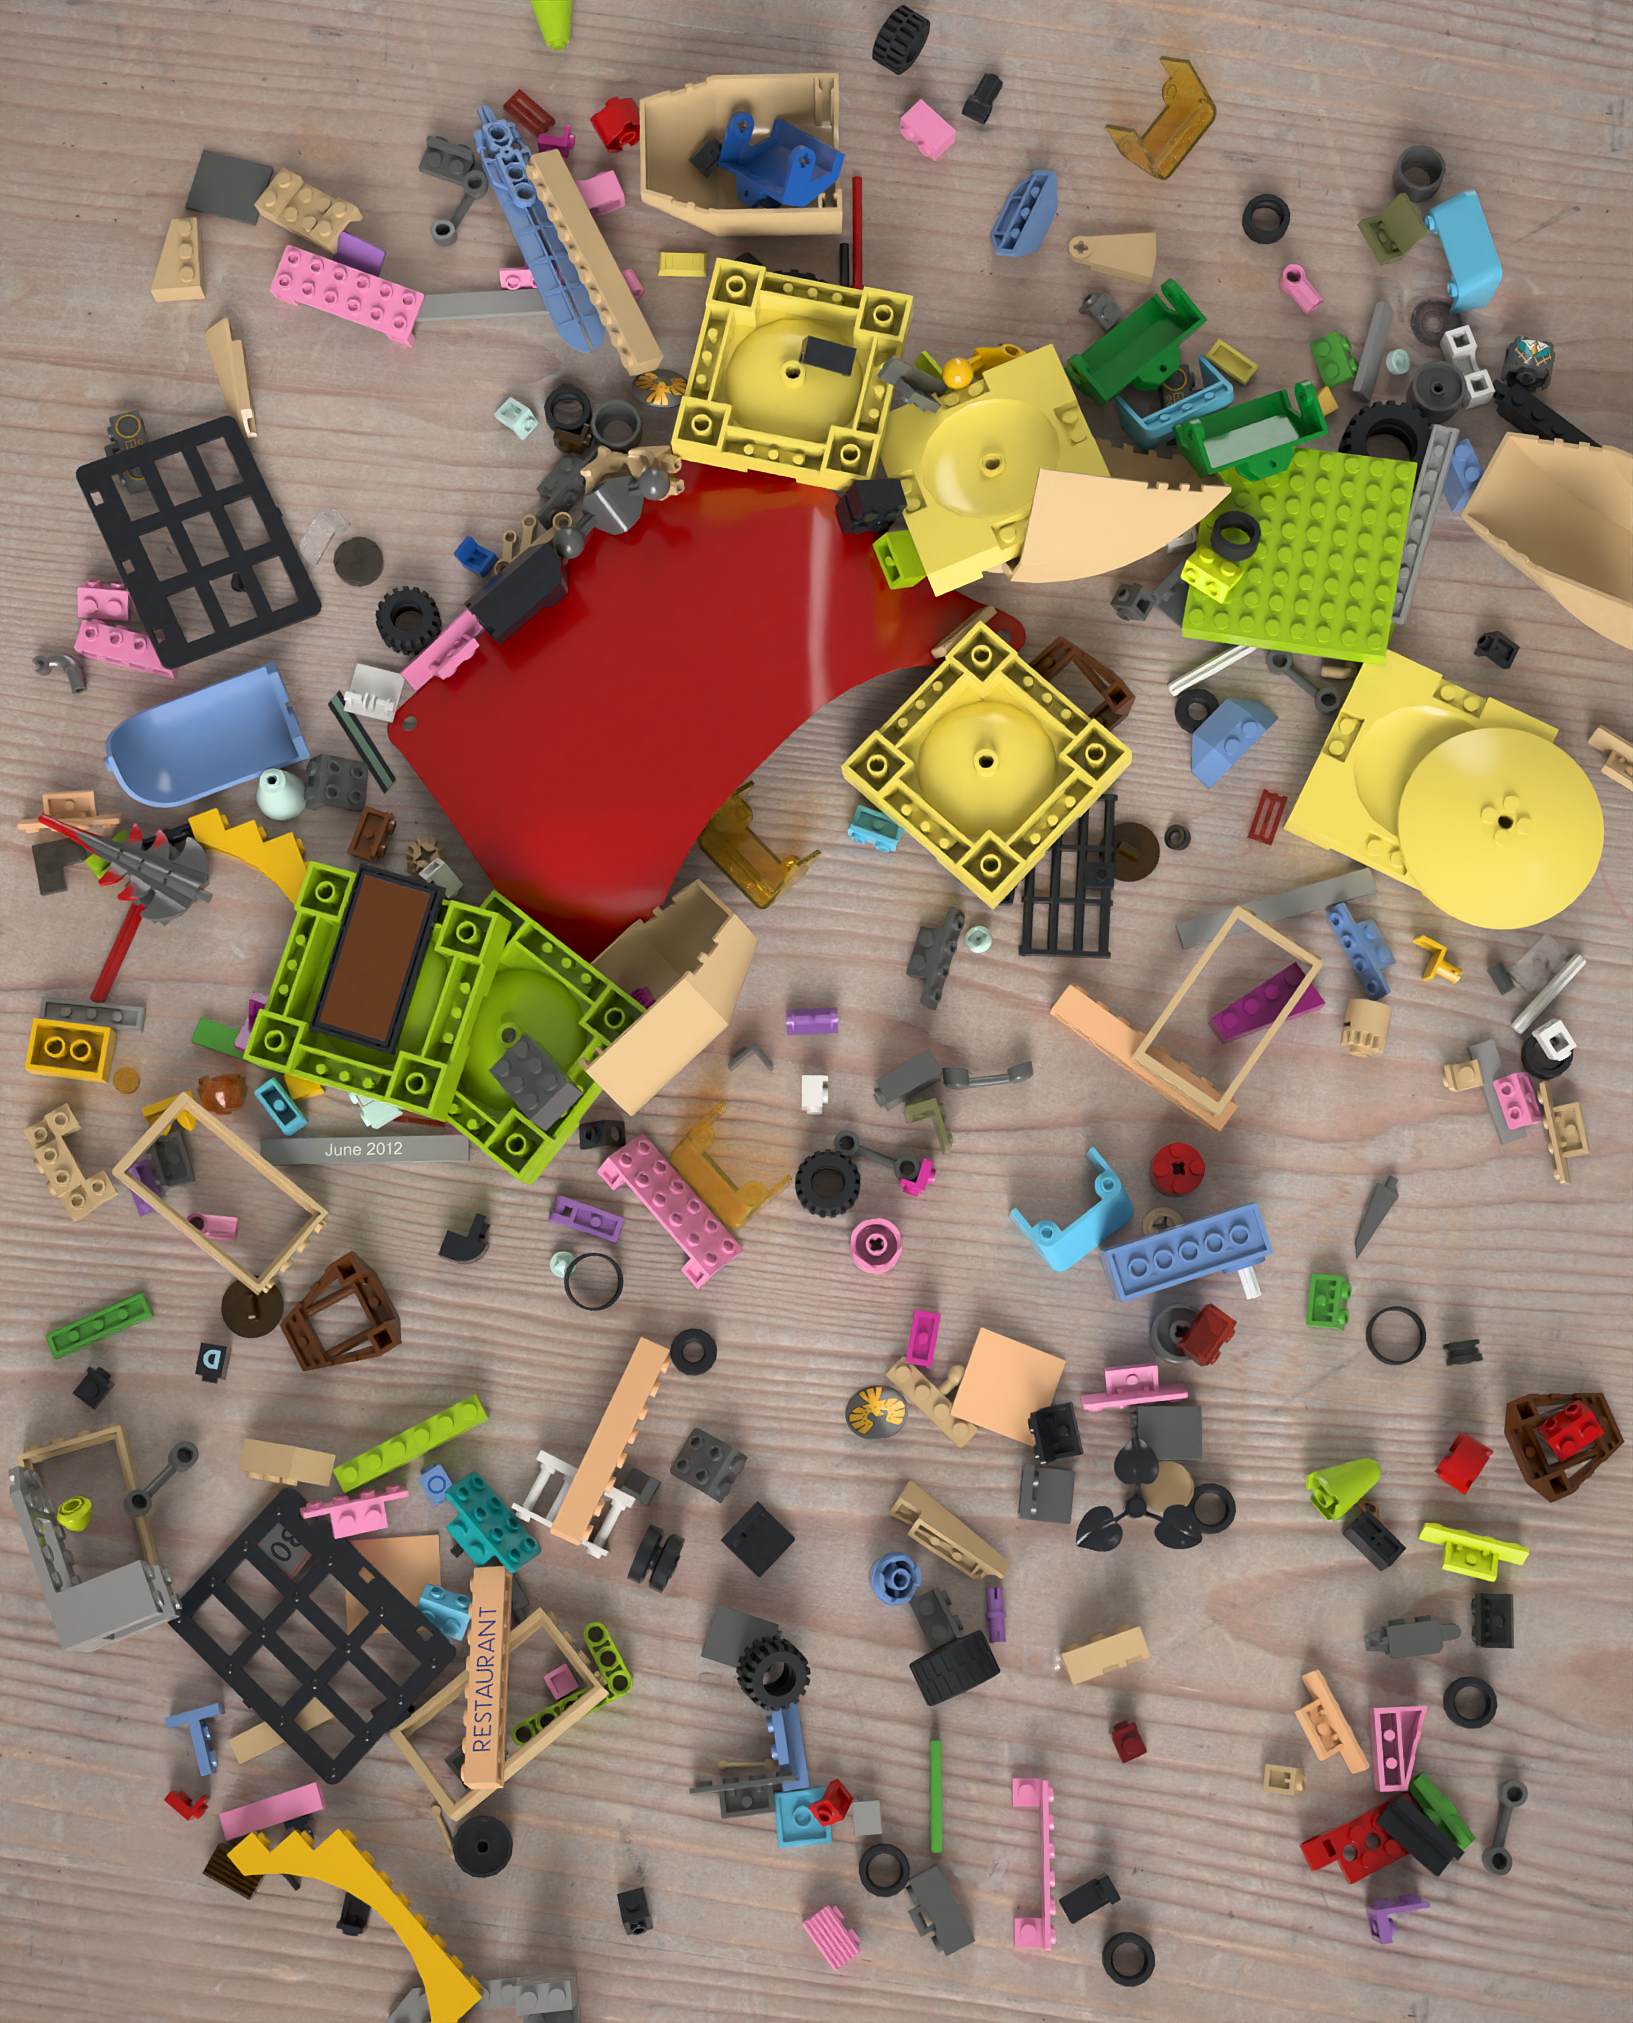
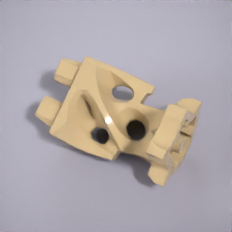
(616, 464)

